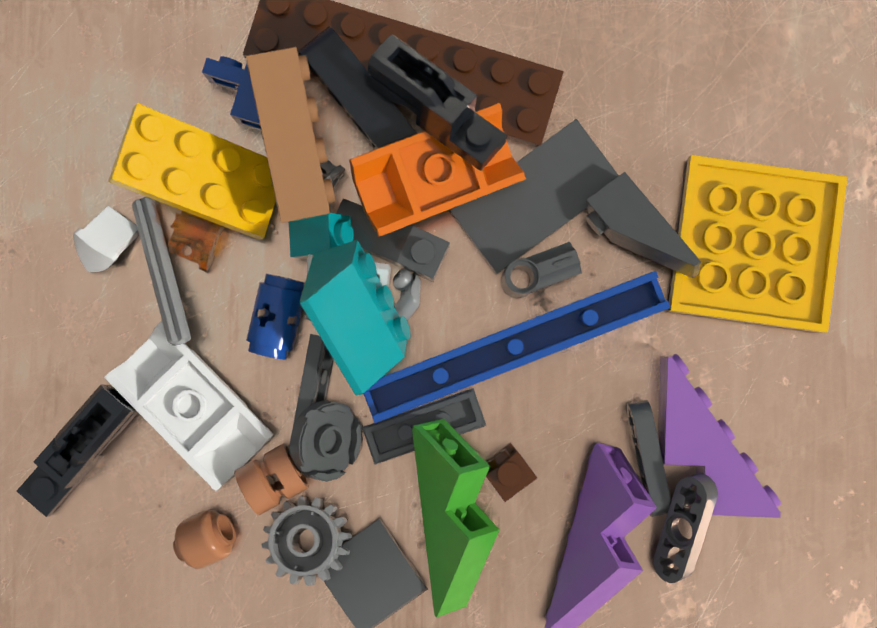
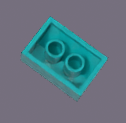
(354, 314)

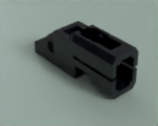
(438, 100)
(76, 449)

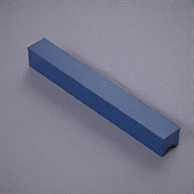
(515, 346)

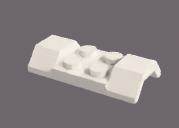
(190, 408)

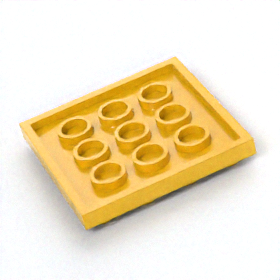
(762, 243)

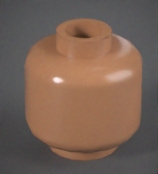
(204, 539)

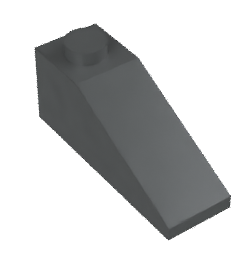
(635, 224)
(406, 247)

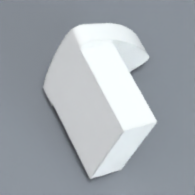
(104, 239)

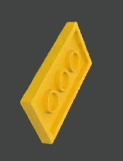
(195, 172)

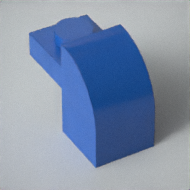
(230, 74)

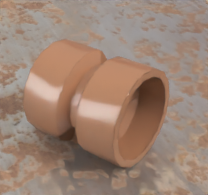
(259, 486)

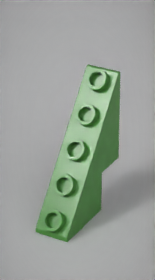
(454, 526)

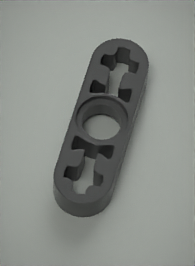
(649, 455)
(699, 519)

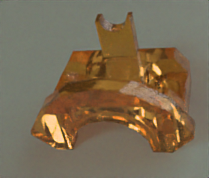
(197, 234)

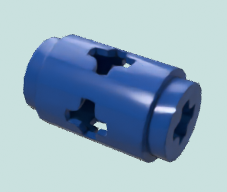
(280, 299)

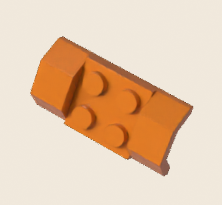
(425, 177)

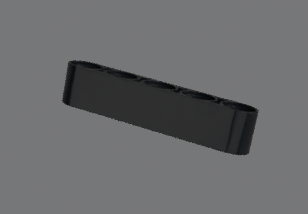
(348, 84)

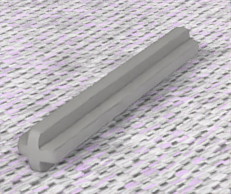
(161, 271)

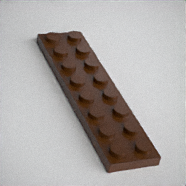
(519, 85)

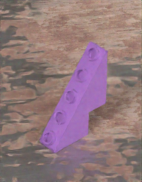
(694, 438)
(596, 553)

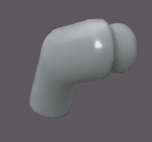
(410, 292)

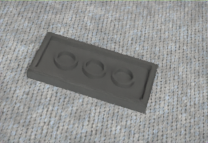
(555, 191)

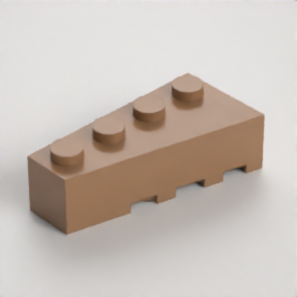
(289, 134)

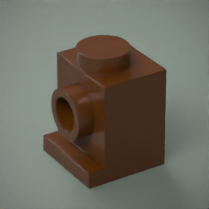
(509, 472)

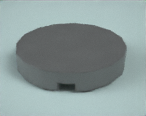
(325, 440)

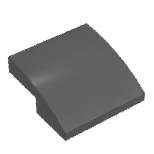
(374, 578)

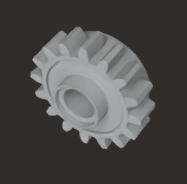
(285, 535)

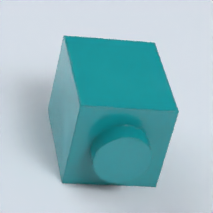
(319, 234)

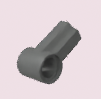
(543, 269)

